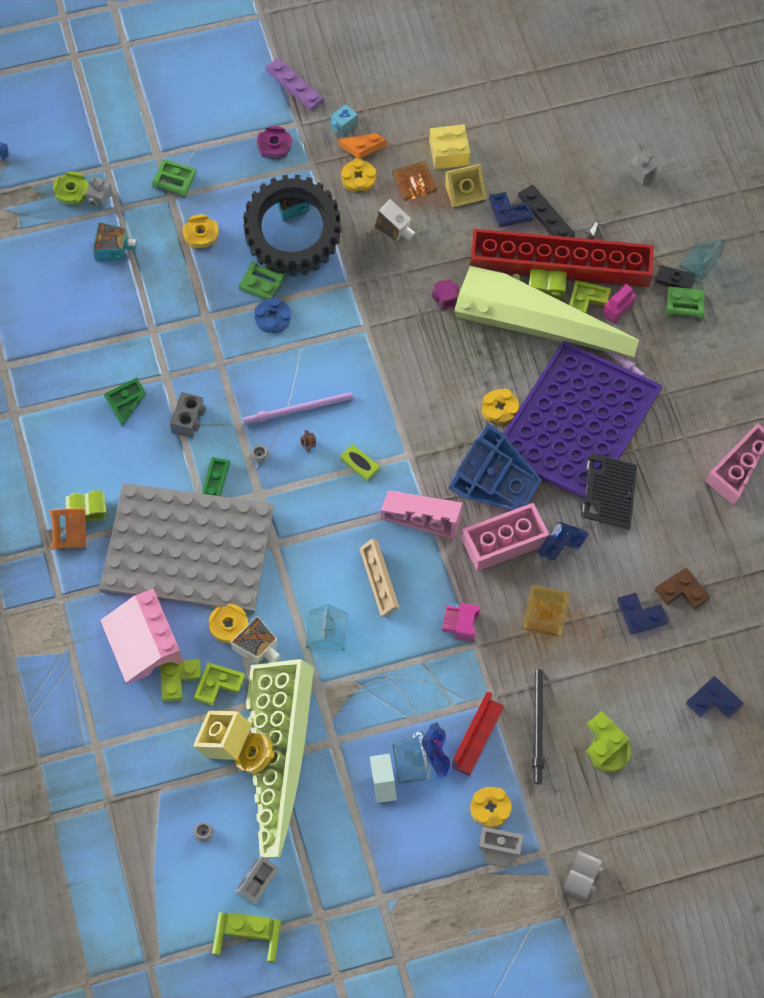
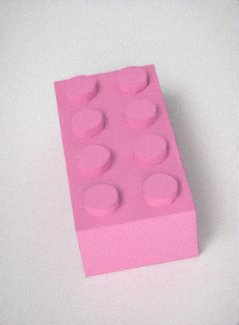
(504, 537)

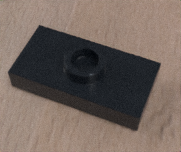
(675, 278)

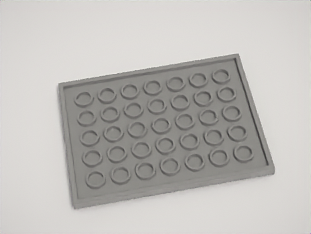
(187, 547)

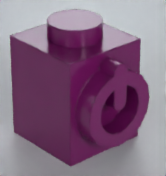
(445, 294)

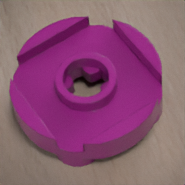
(278, 150)

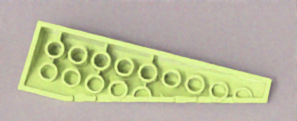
(513, 305)
(279, 710)

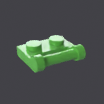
(176, 173)
(258, 286)
(685, 298)

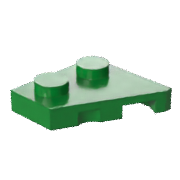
(125, 399)

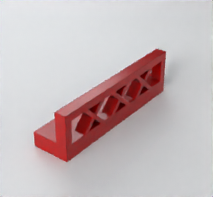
(477, 735)

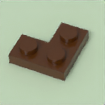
(683, 584)

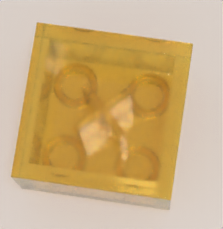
(546, 610)

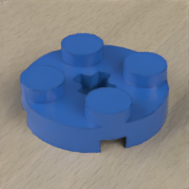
(269, 306)

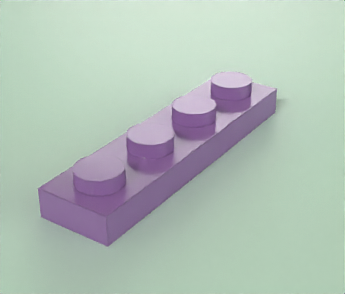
(294, 84)

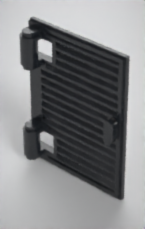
(609, 491)

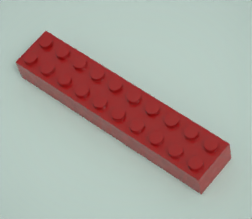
(578, 257)

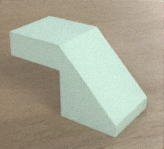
(383, 778)

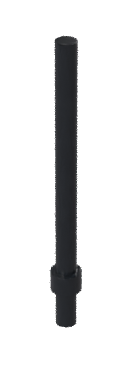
(538, 761)

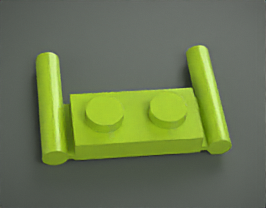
(247, 927)

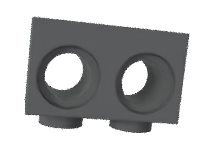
(185, 414)

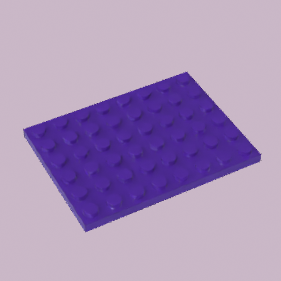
(579, 410)

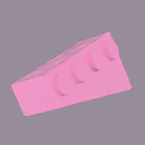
(737, 466)
(423, 513)

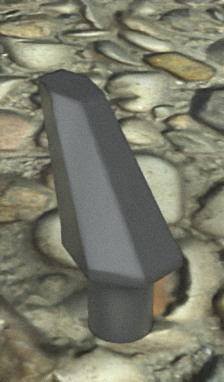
(591, 232)

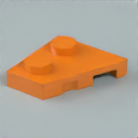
(363, 144)

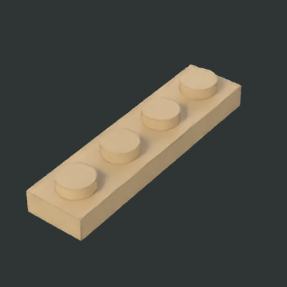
(379, 578)

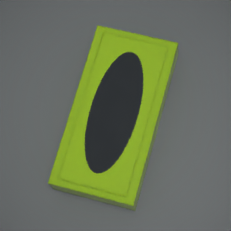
(360, 462)

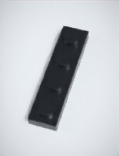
(545, 213)

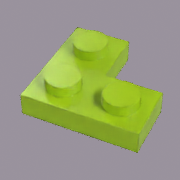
(587, 293)
(174, 674)
(217, 678)
(610, 739)

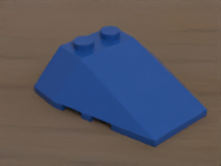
(495, 472)

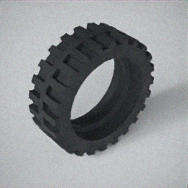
(284, 190)

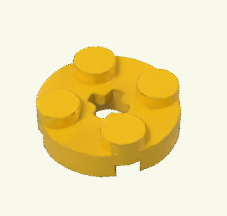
(360, 167)
(202, 240)
(502, 397)
(225, 614)
(262, 756)
(483, 816)

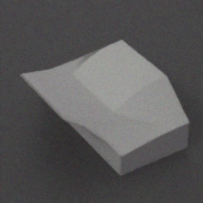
(500, 846)

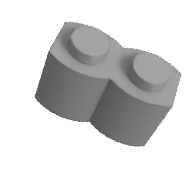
(582, 875)

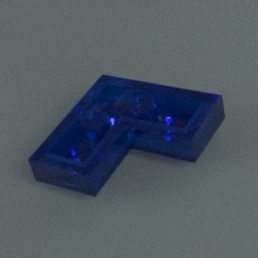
(507, 214)
(562, 536)
(640, 619)
(716, 694)
(433, 747)

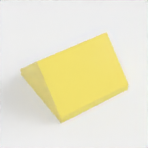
(465, 185)

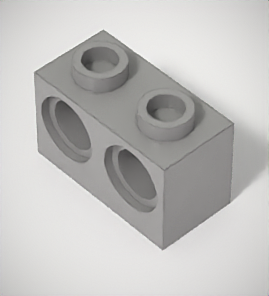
(256, 880)

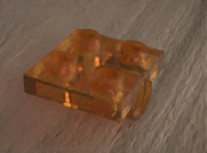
(414, 181)

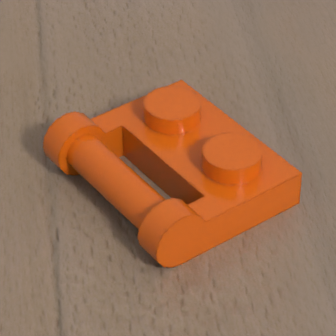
(75, 528)

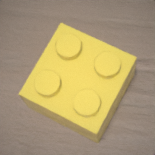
(449, 146)
(222, 735)

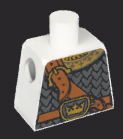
(394, 222)
(256, 643)

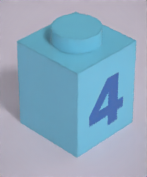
(344, 120)

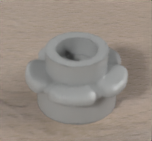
(259, 449)
(203, 827)

